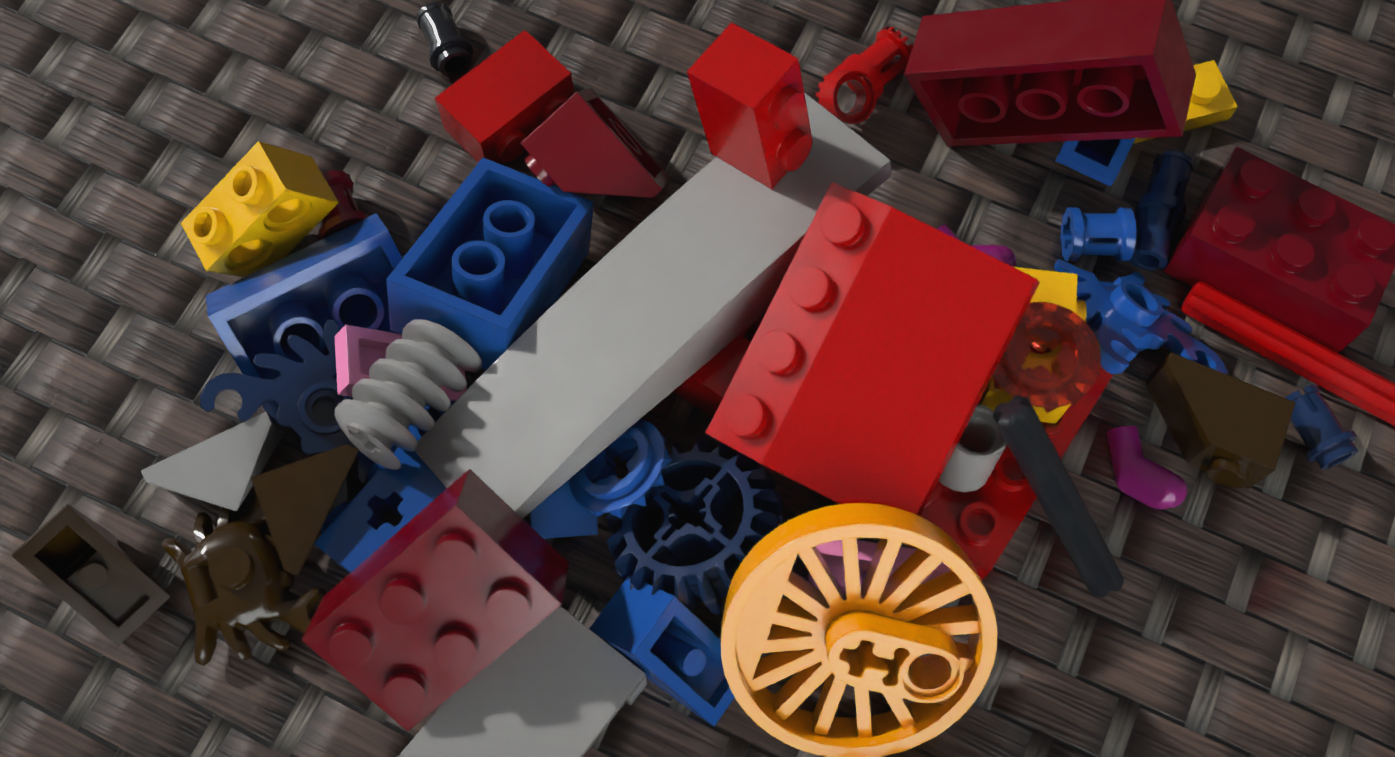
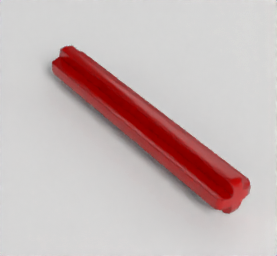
(1292, 350)

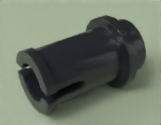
(448, 49)

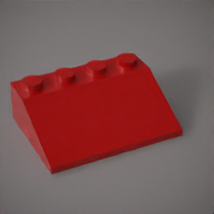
(872, 355)

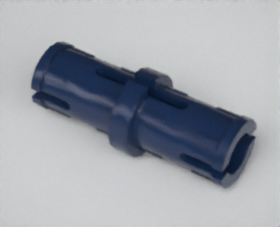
(1161, 210)

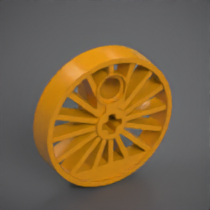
(858, 636)

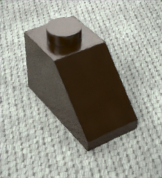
(1221, 421)

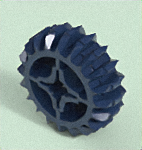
(704, 492)

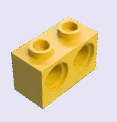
(259, 211)

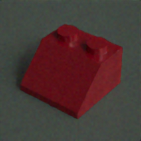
(591, 151)

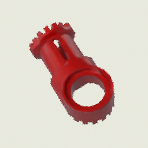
(866, 75)

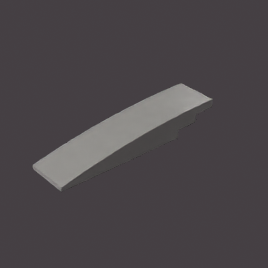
(642, 321)

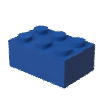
(492, 259)

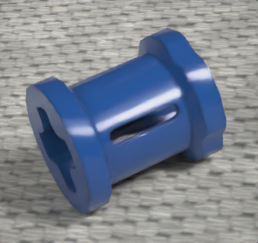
(1098, 234)

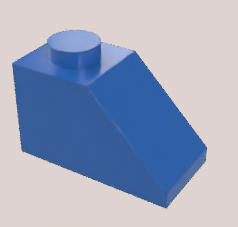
(668, 646)

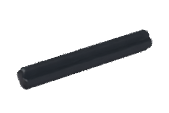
(1057, 495)

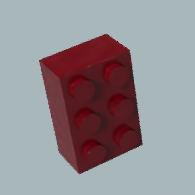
(1287, 250)
(438, 601)

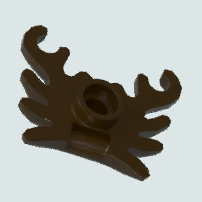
(239, 583)

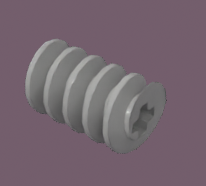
(403, 387)

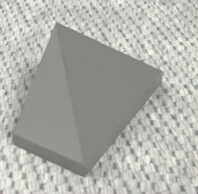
(222, 465)

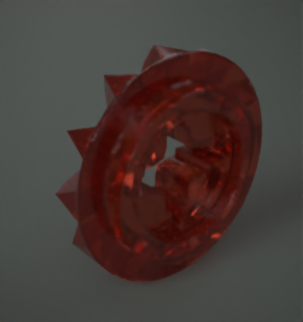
(1073, 368)

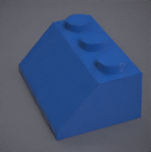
(296, 295)

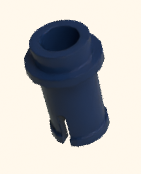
(1320, 429)

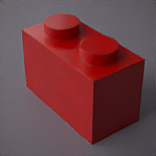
(504, 99)
(752, 105)

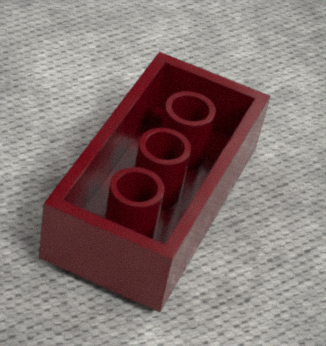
(1054, 72)

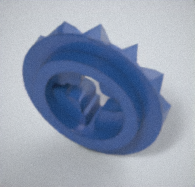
(597, 482)

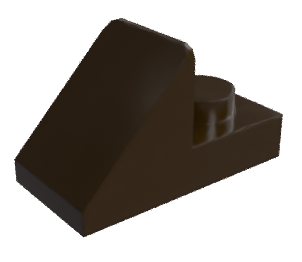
(92, 573)

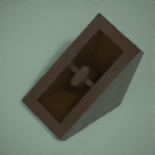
(300, 499)

